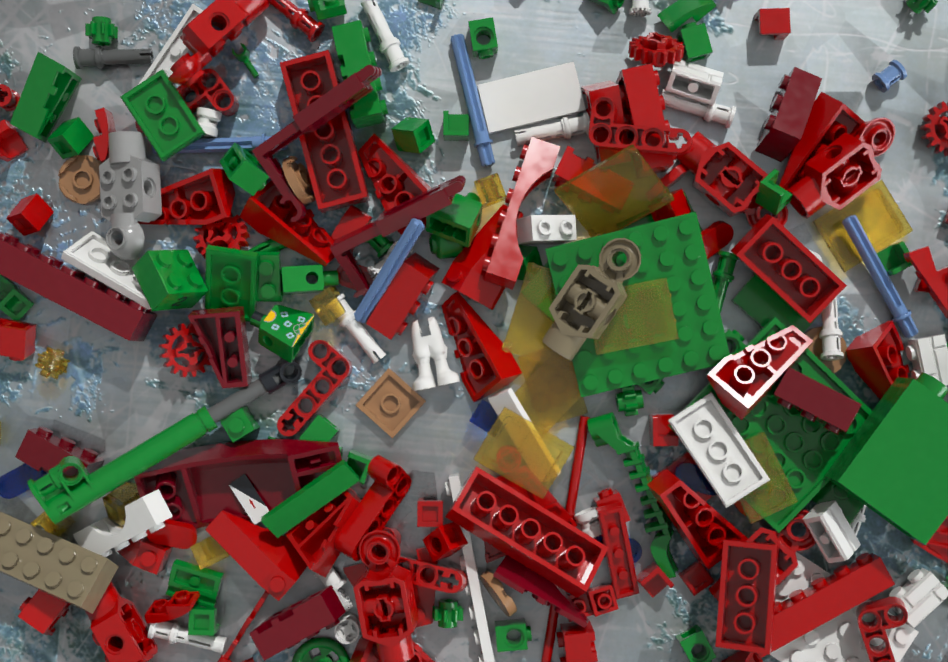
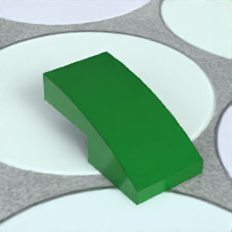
(682, 10)
(13, 300)

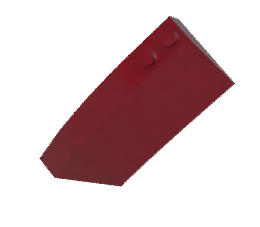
(198, 478)

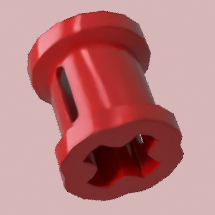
(10, 101)

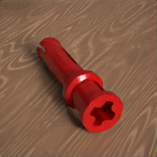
(299, 19)

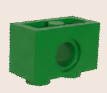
(244, 169)

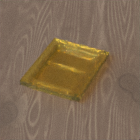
(878, 216)
(641, 320)
(523, 452)

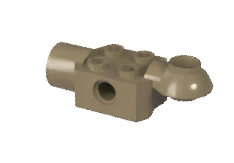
(591, 298)

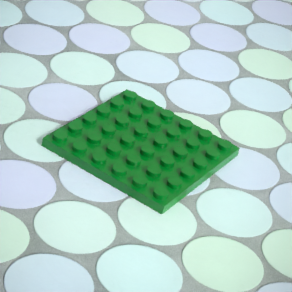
(670, 251)
(800, 445)

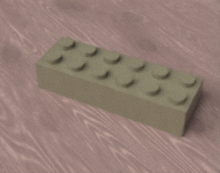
(53, 564)

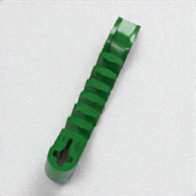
(605, 431)

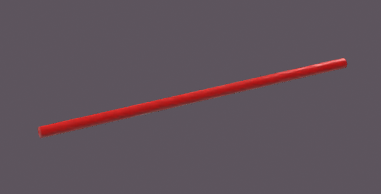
(570, 507)

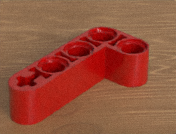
(205, 95)
(641, 133)
(311, 391)
(376, 507)
(419, 567)
(878, 626)

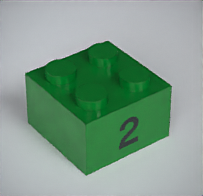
(169, 279)

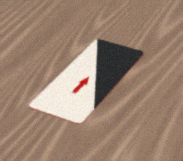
(249, 498)

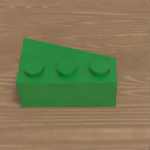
(44, 97)

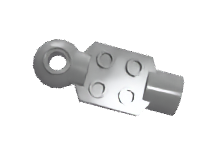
(128, 192)

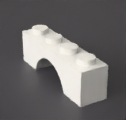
(141, 515)

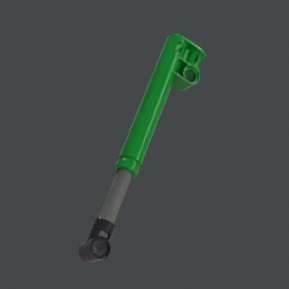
(66, 494)

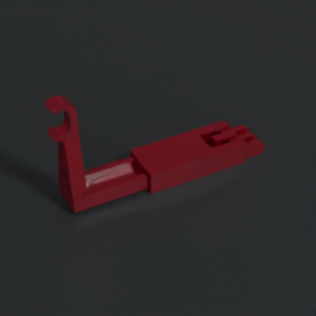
(309, 120)
(389, 222)

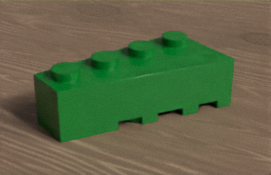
(354, 55)

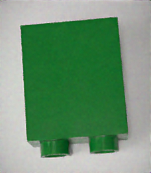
(901, 458)

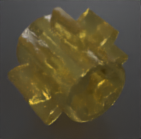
(52, 363)

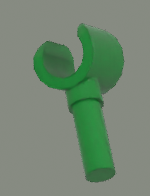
(244, 57)

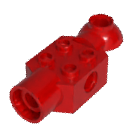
(205, 41)
(843, 168)
(727, 178)
(787, 551)
(386, 599)
(121, 629)

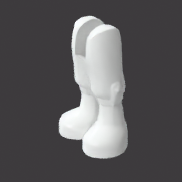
(430, 347)

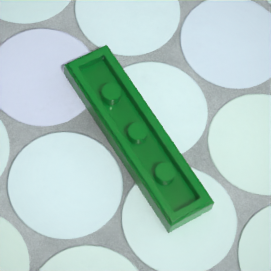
(310, 498)

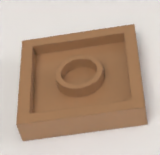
(390, 402)

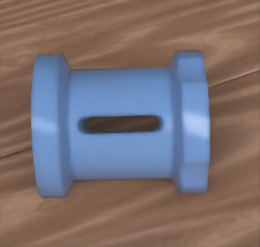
(889, 76)

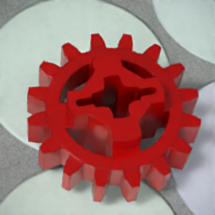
(656, 49)
(937, 128)
(222, 234)
(190, 360)

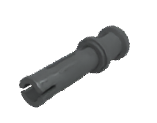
(101, 57)

